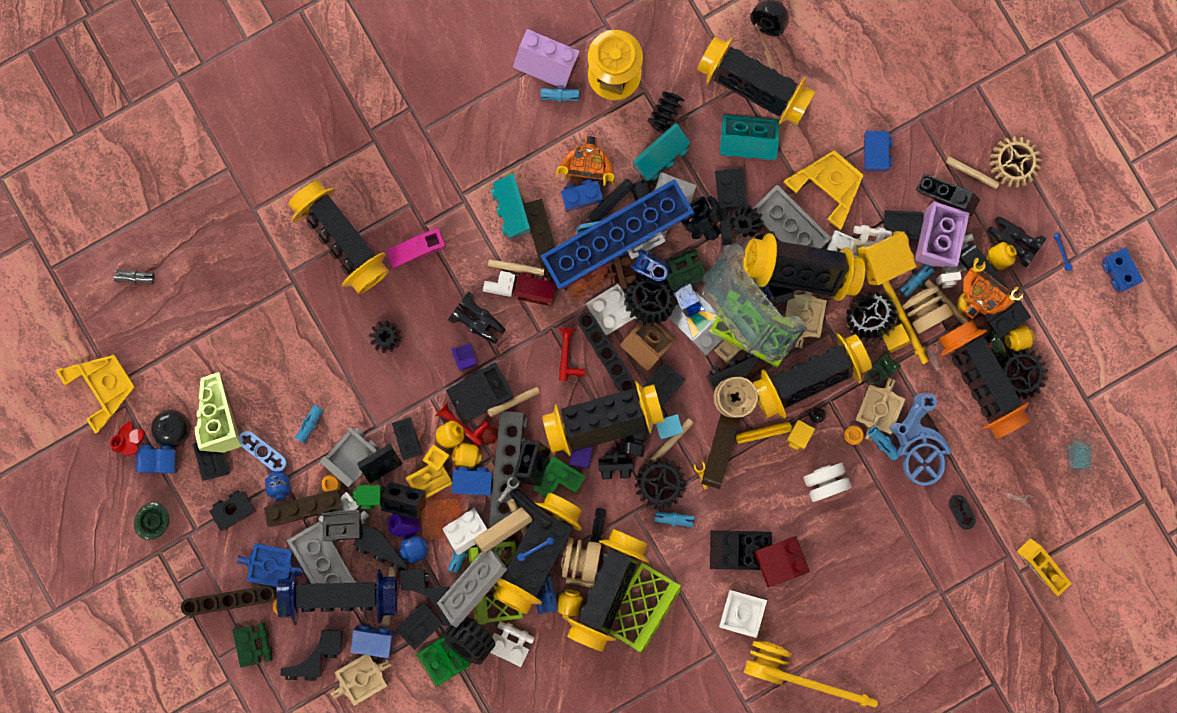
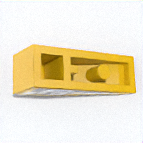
(1044, 567)

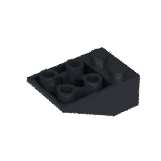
(479, 393)
(736, 549)

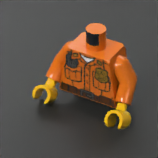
(587, 163)
(985, 292)

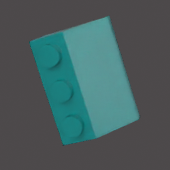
(749, 137)
(661, 154)
(510, 207)

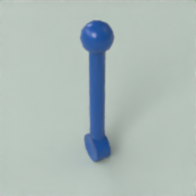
(1068, 266)
(521, 557)

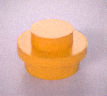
(853, 435)
(330, 483)

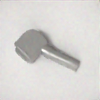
(508, 489)

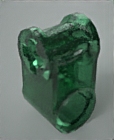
(884, 368)

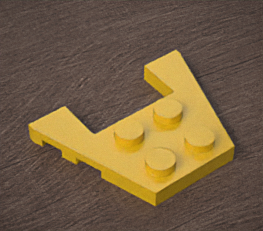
(835, 178)
(108, 383)

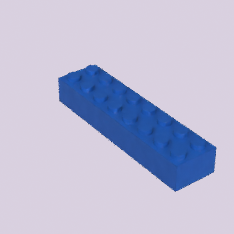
(617, 235)

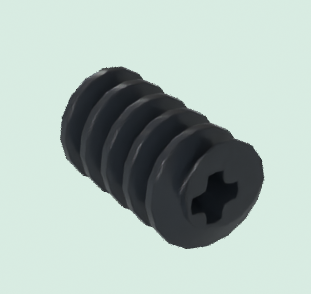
(664, 111)

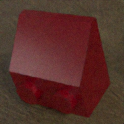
(535, 290)
(782, 561)

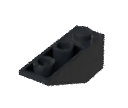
(948, 194)
(733, 369)
(377, 544)

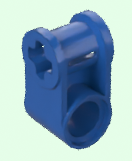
(649, 265)

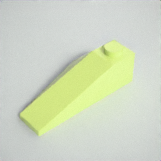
(215, 422)

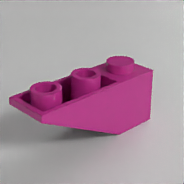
(416, 248)

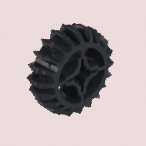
(870, 309)
(649, 311)
(1025, 381)
(664, 467)

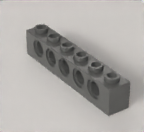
(507, 420)

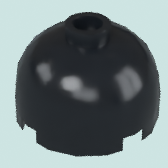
(771, 17)
(170, 428)

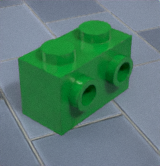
(368, 496)

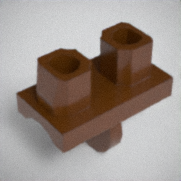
(625, 280)

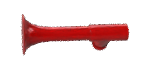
(564, 370)
(471, 436)

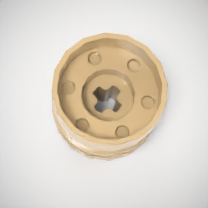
(927, 309)
(746, 396)
(581, 560)

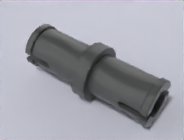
(134, 277)

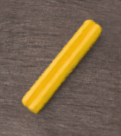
(763, 432)

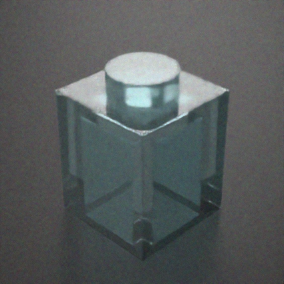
(1079, 455)

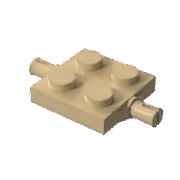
(811, 313)
(880, 408)
(361, 679)

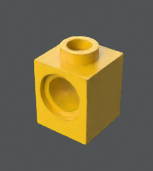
(799, 435)

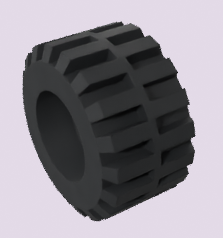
(470, 640)

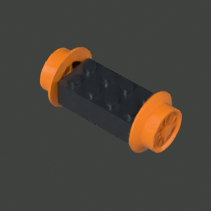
(985, 379)

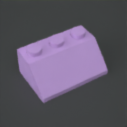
(546, 59)
(941, 236)

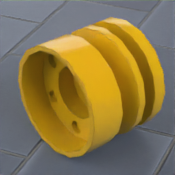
(768, 656)

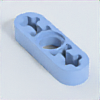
(270, 464)

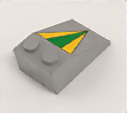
(698, 326)

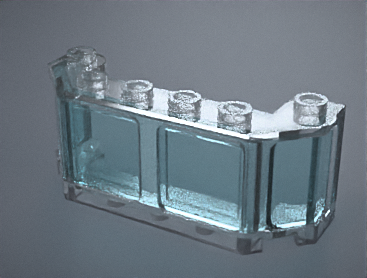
(747, 308)

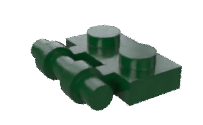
(688, 275)
(246, 645)

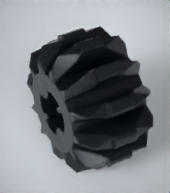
(747, 220)
(381, 331)

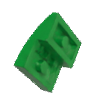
(441, 662)

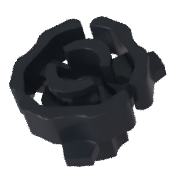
(705, 219)

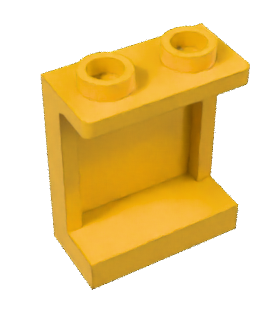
(887, 258)

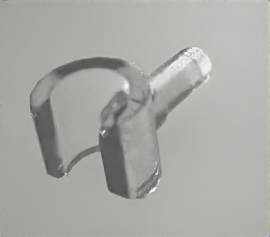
(933, 356)
(1022, 499)

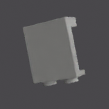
(346, 454)

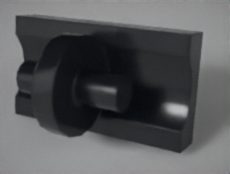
(615, 461)

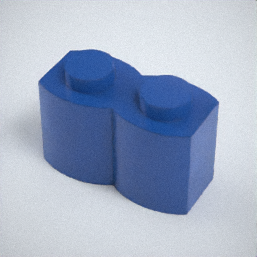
(156, 460)

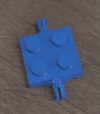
(268, 564)

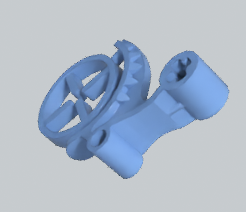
(912, 430)

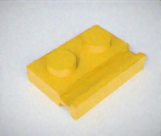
(429, 480)

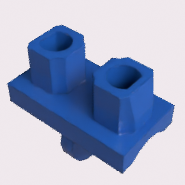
(547, 597)

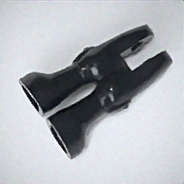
(1013, 234)
(477, 326)

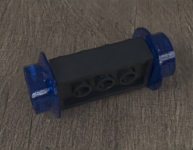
(336, 595)

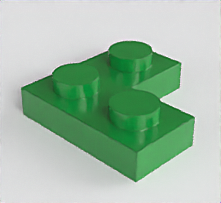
(556, 473)

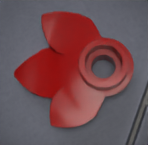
(127, 440)

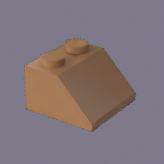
(648, 344)

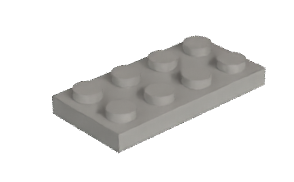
(789, 220)
(319, 558)
(471, 586)

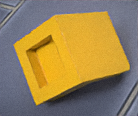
(897, 339)
(436, 457)

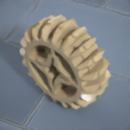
(1012, 153)

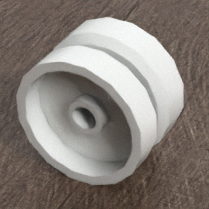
(827, 482)

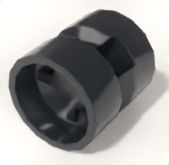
(634, 444)

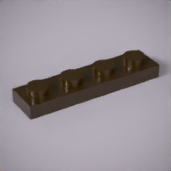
(540, 230)
(303, 508)

